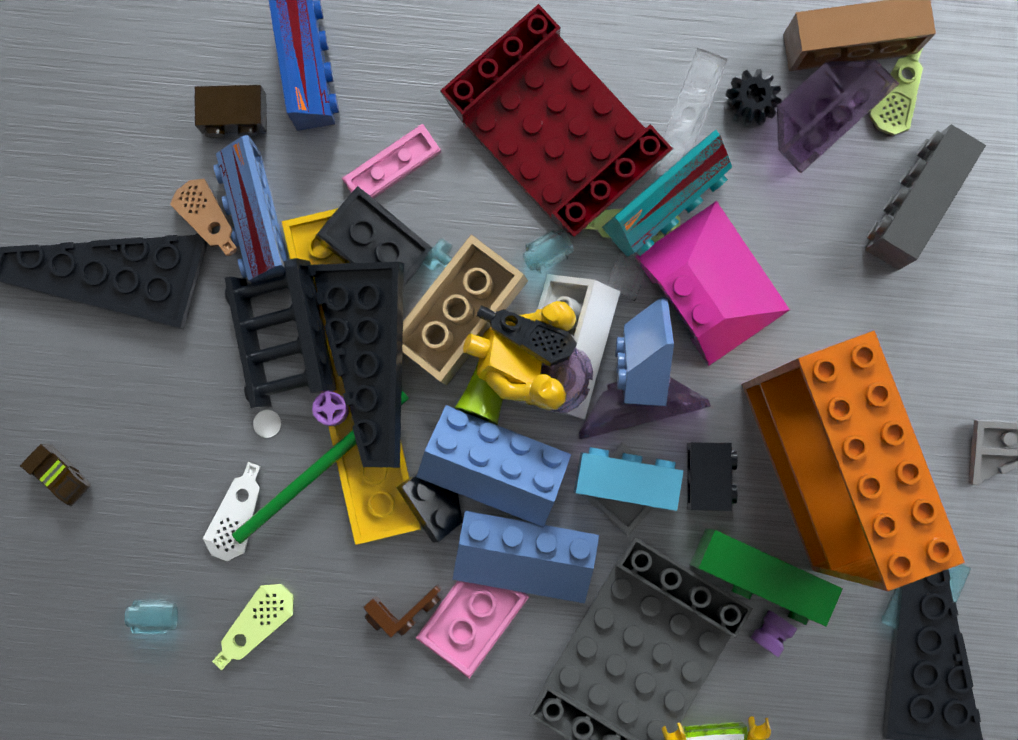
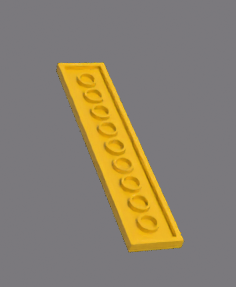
(369, 492)

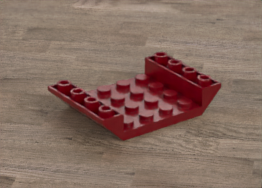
(553, 123)

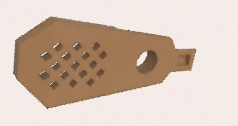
(207, 217)

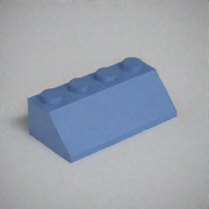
(525, 557)

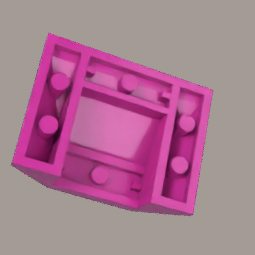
(713, 282)

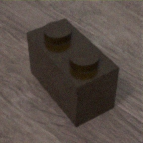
(230, 110)

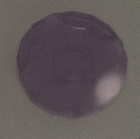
(574, 377)

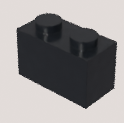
(711, 476)

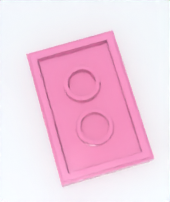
(470, 623)

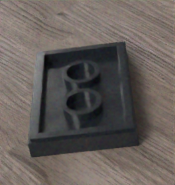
(369, 233)

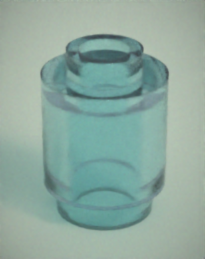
(547, 251)
(151, 616)

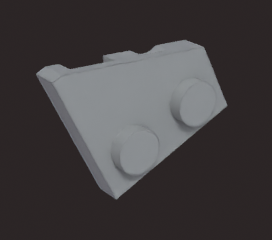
(993, 449)

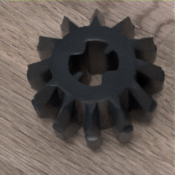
(758, 88)

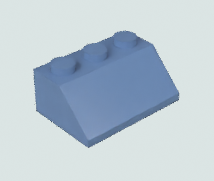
(646, 356)

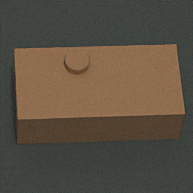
(858, 32)

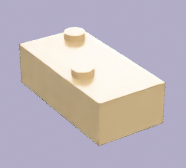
(448, 310)

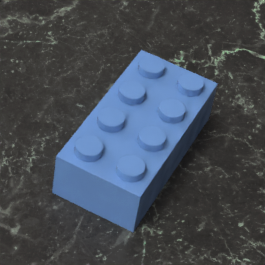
(493, 465)

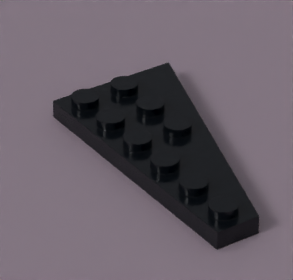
(124, 275)
(366, 343)
(930, 668)

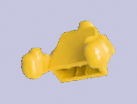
(515, 372)

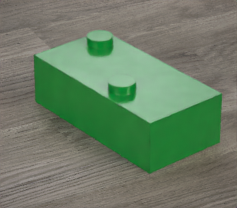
(766, 577)

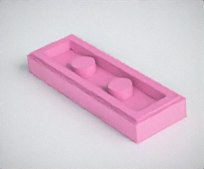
(394, 163)

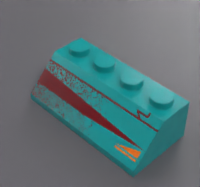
(669, 195)

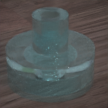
(438, 255)

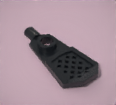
(530, 335)

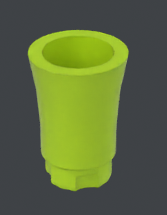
(480, 400)

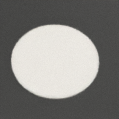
(267, 423)

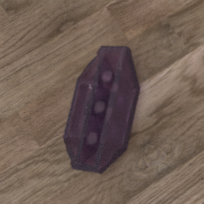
(828, 108)
(613, 414)

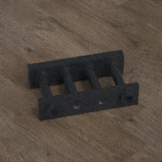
(310, 342)

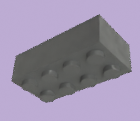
(924, 197)

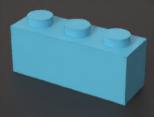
(629, 479)

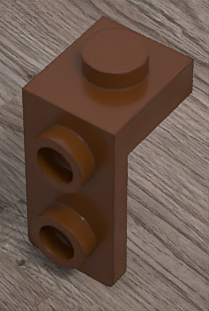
(381, 617)

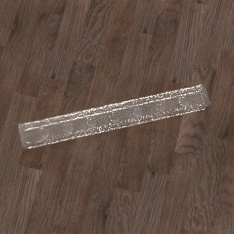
(682, 135)

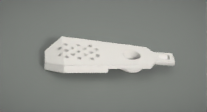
(236, 511)

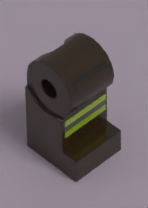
(56, 473)

